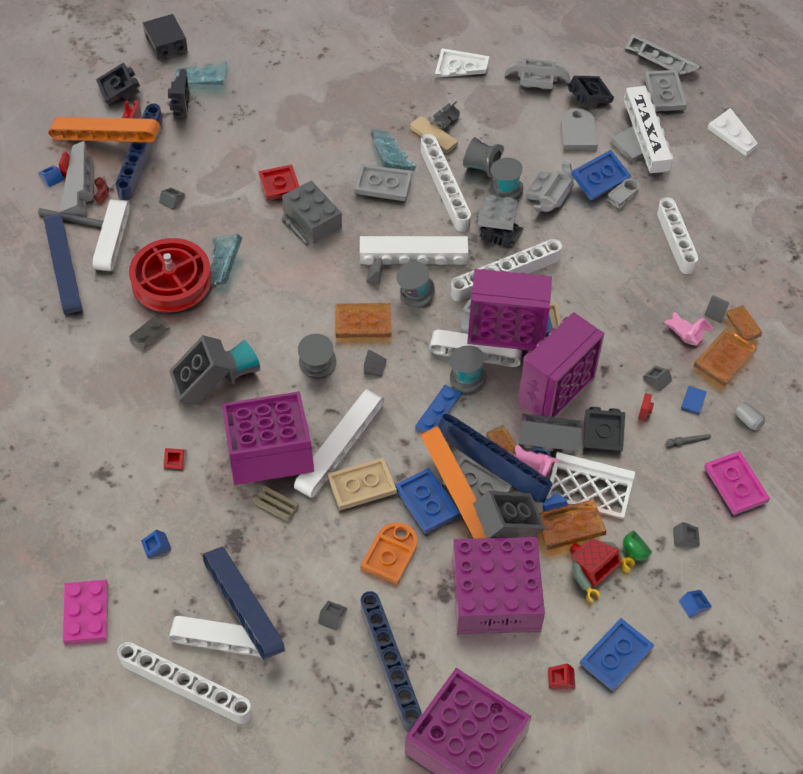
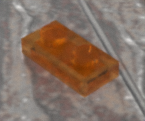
(744, 323)
(502, 438)

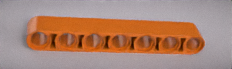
(104, 129)
(453, 479)

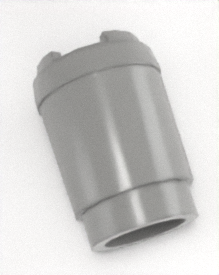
(750, 416)

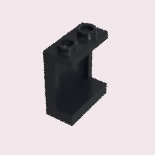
(165, 36)

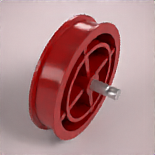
(170, 275)

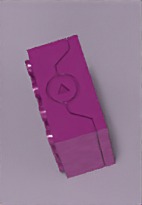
(509, 309)
(560, 366)
(267, 438)
(497, 585)
(467, 729)

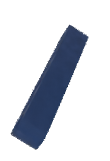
(136, 158)
(62, 264)
(494, 458)
(243, 603)
(390, 650)

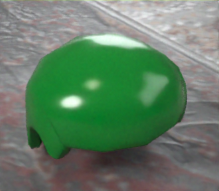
(636, 547)

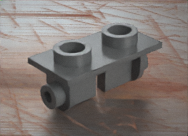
(444, 118)

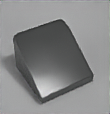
(171, 197)
(375, 271)
(716, 308)
(374, 363)
(658, 377)
(686, 535)
(332, 615)

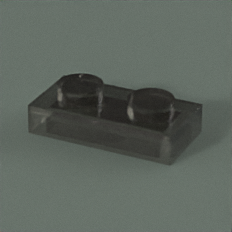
(149, 332)

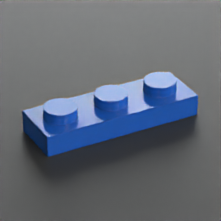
(442, 404)

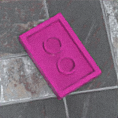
(736, 482)
(85, 611)

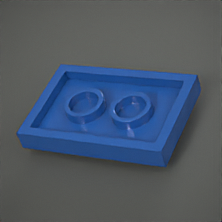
(600, 174)
(427, 500)
(616, 654)

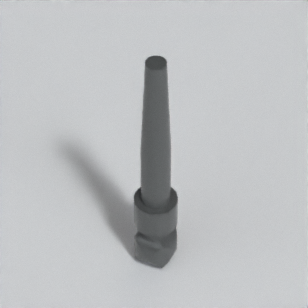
(290, 223)
(679, 440)

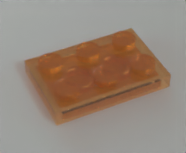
(363, 320)
(725, 357)
(572, 524)

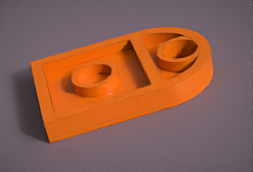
(389, 553)

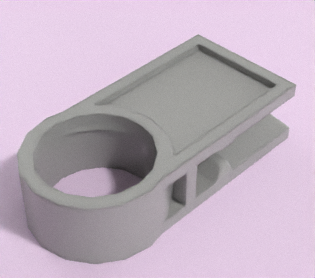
(621, 195)

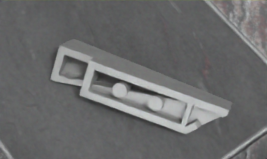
(660, 55)
(78, 182)

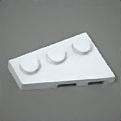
(460, 63)
(733, 132)

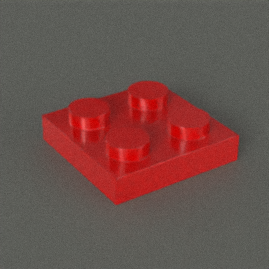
(278, 181)

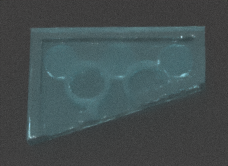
(206, 76)
(389, 152)
(224, 257)

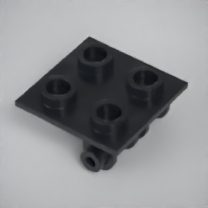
(506, 236)

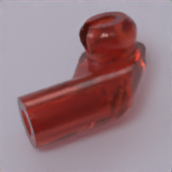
(102, 188)

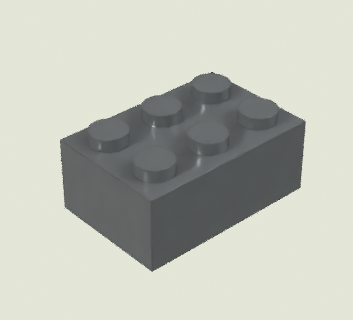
(312, 211)
(200, 370)
(550, 433)
(508, 515)

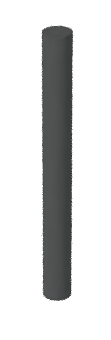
(73, 218)

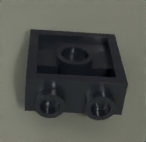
(118, 84)
(590, 91)
(179, 95)
(604, 429)

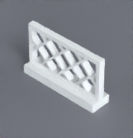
(597, 471)

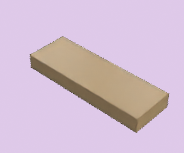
(422, 127)

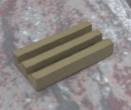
(285, 501)

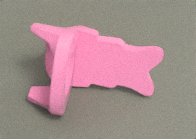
(689, 333)
(538, 461)

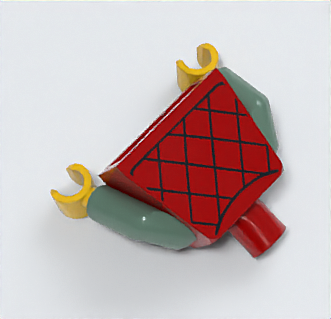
(595, 562)

